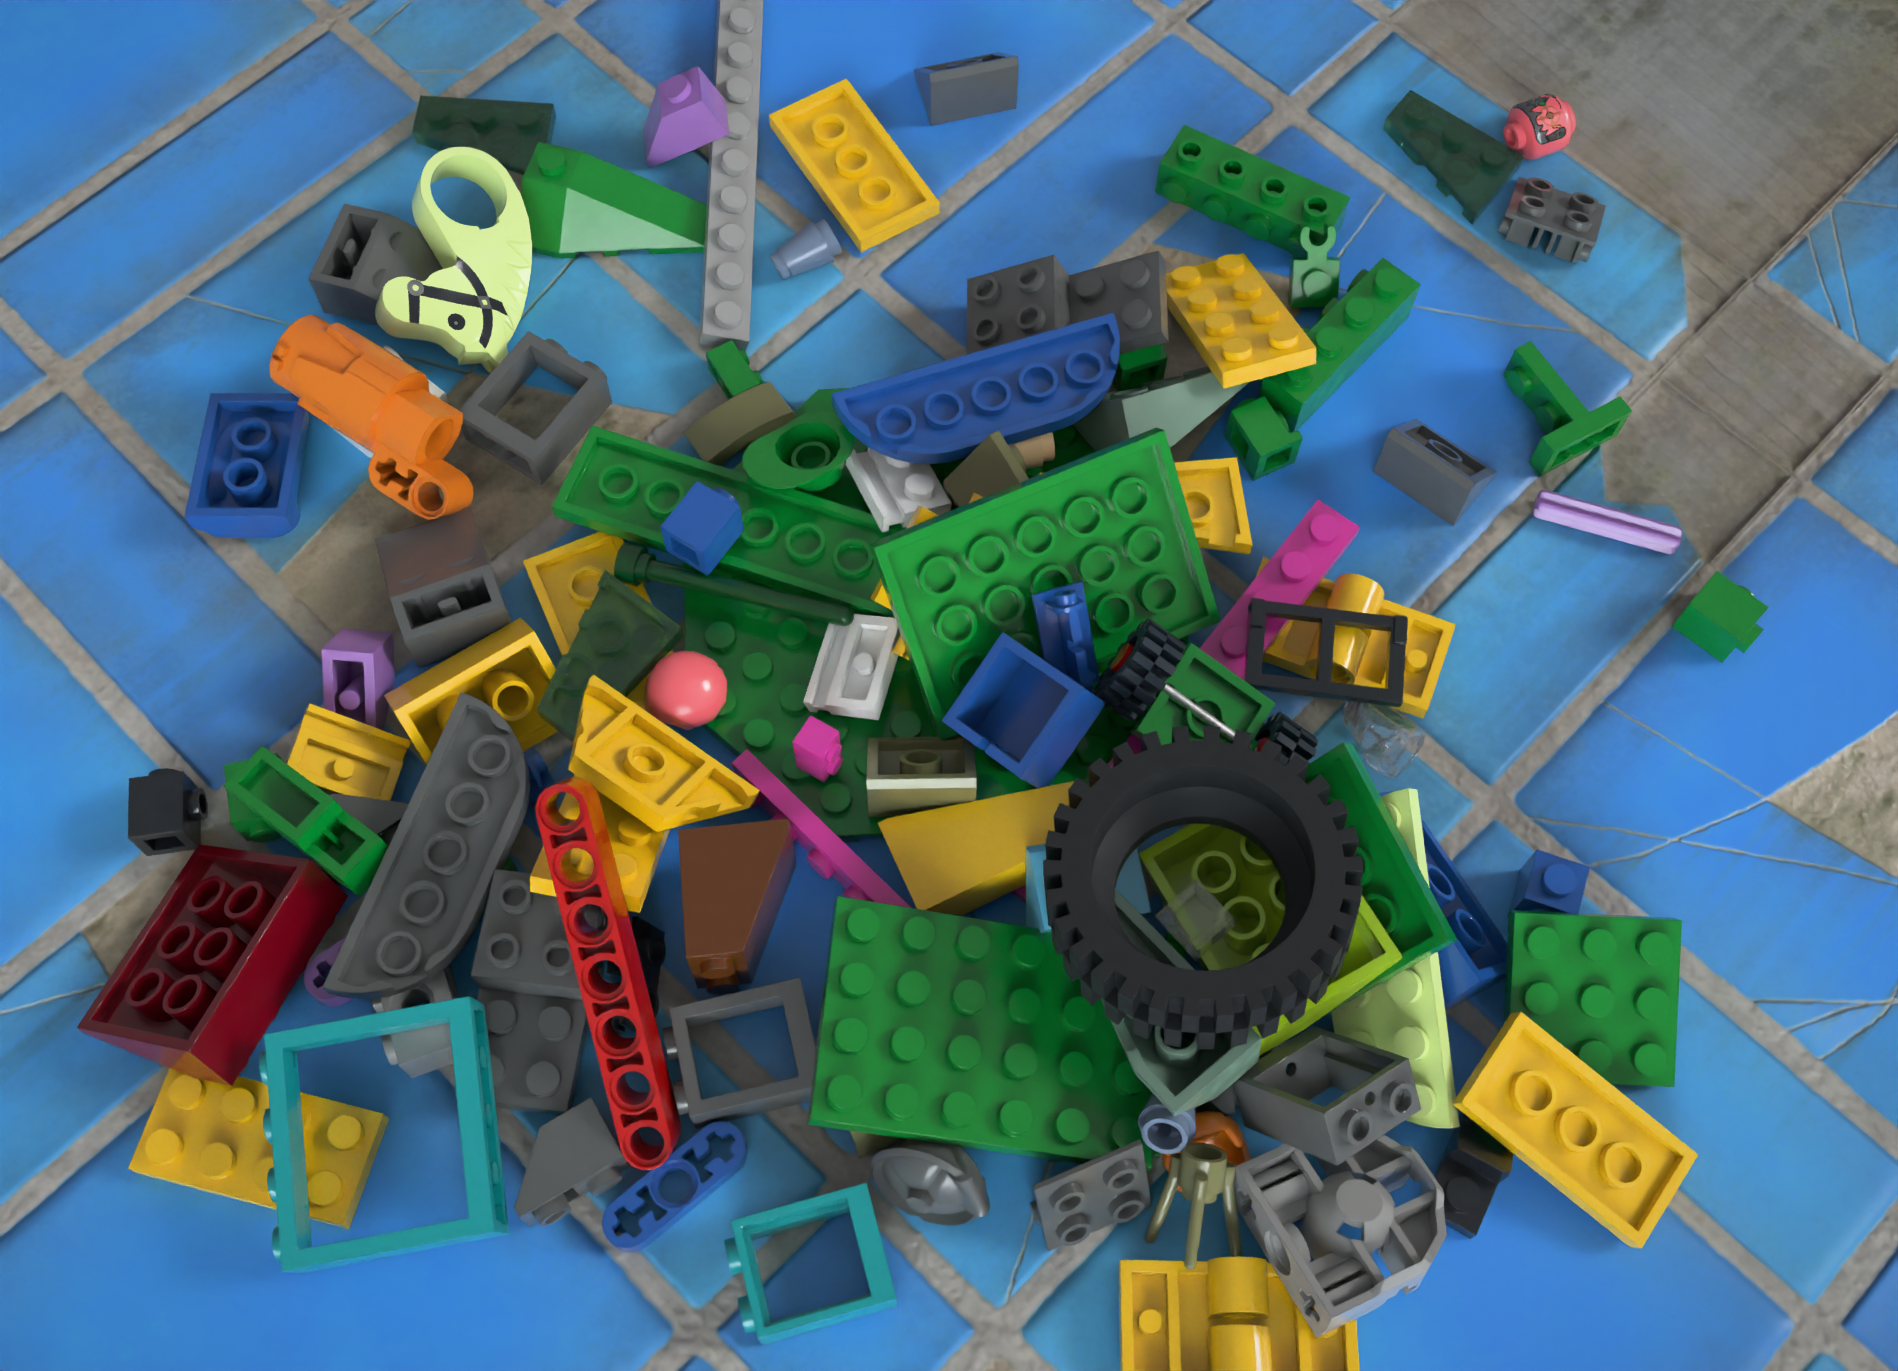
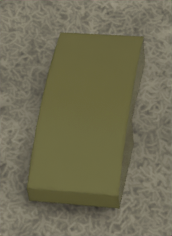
(737, 422)

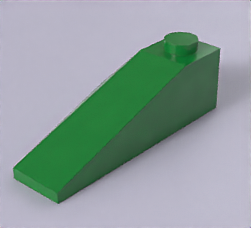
(596, 206)

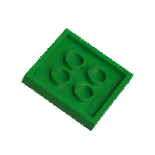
(1600, 988)

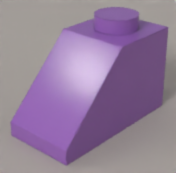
(683, 117)
(358, 675)

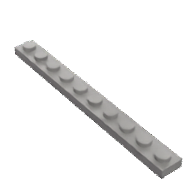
(732, 177)

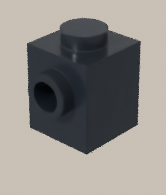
(165, 812)

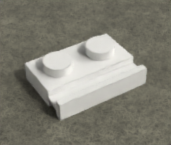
(896, 487)
(854, 668)

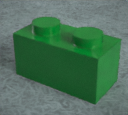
(732, 369)

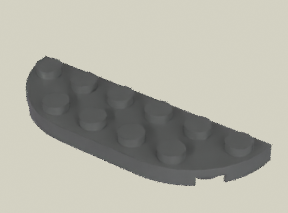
(439, 859)

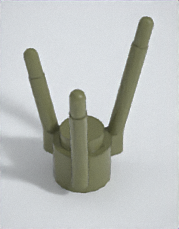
(1201, 1174)

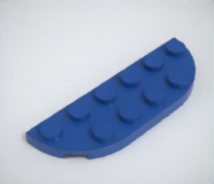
(1011, 388)

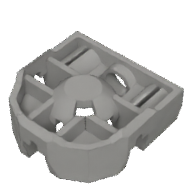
(1343, 1276)

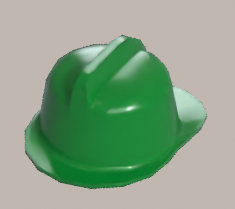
(802, 454)

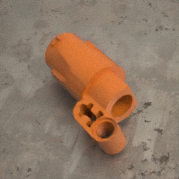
(380, 407)

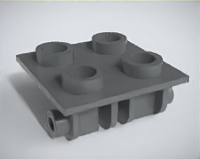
(1539, 205)
(1092, 1196)

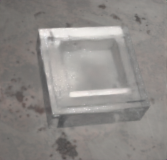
(1196, 919)

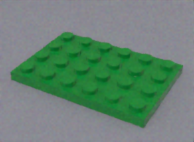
(1099, 520)
(966, 1039)

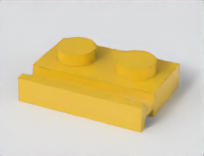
(346, 755)

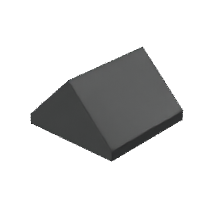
(968, 87)
(1432, 470)

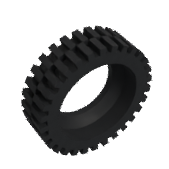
(1221, 788)

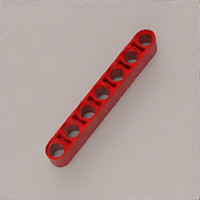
(600, 998)

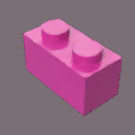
(818, 749)

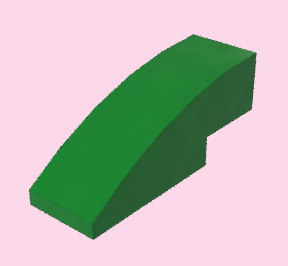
(309, 819)

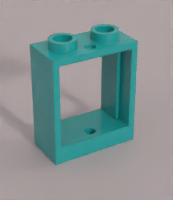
(743, 1259)

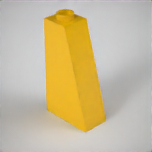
(973, 849)

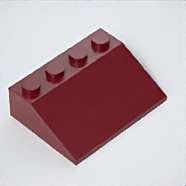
(216, 961)

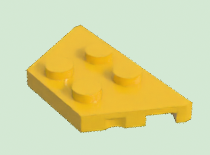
(649, 764)

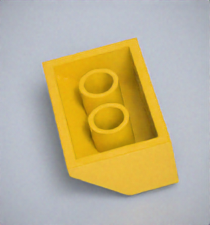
(502, 670)

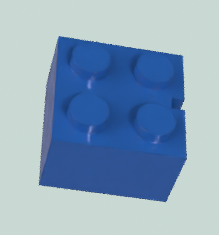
(1025, 710)

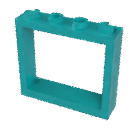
(477, 1130)

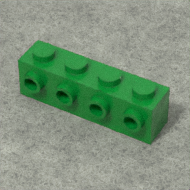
(1247, 191)
(1344, 339)

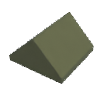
(919, 774)

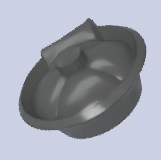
(931, 1181)

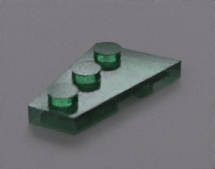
(497, 127)
(1456, 153)
(616, 642)

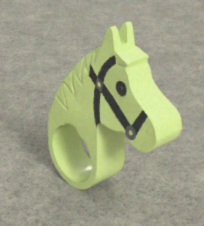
(485, 272)

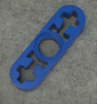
(631, 1200)

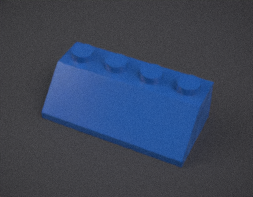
(1480, 950)

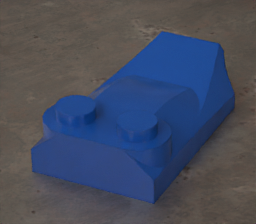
(248, 466)

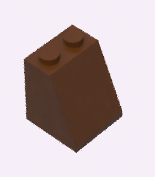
(732, 897)

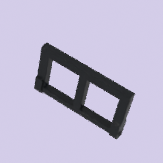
(1323, 687)

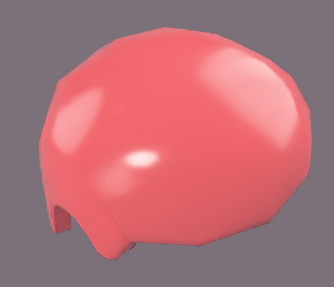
(685, 689)

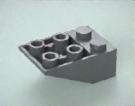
(362, 256)
(442, 586)

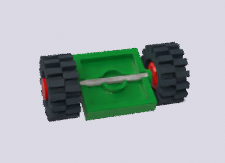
(1186, 687)

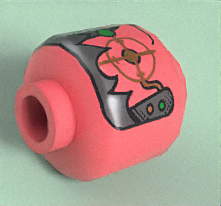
(1539, 126)

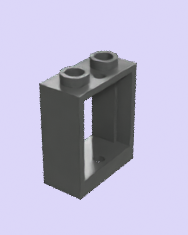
(540, 456)
(754, 1099)
(1278, 1104)

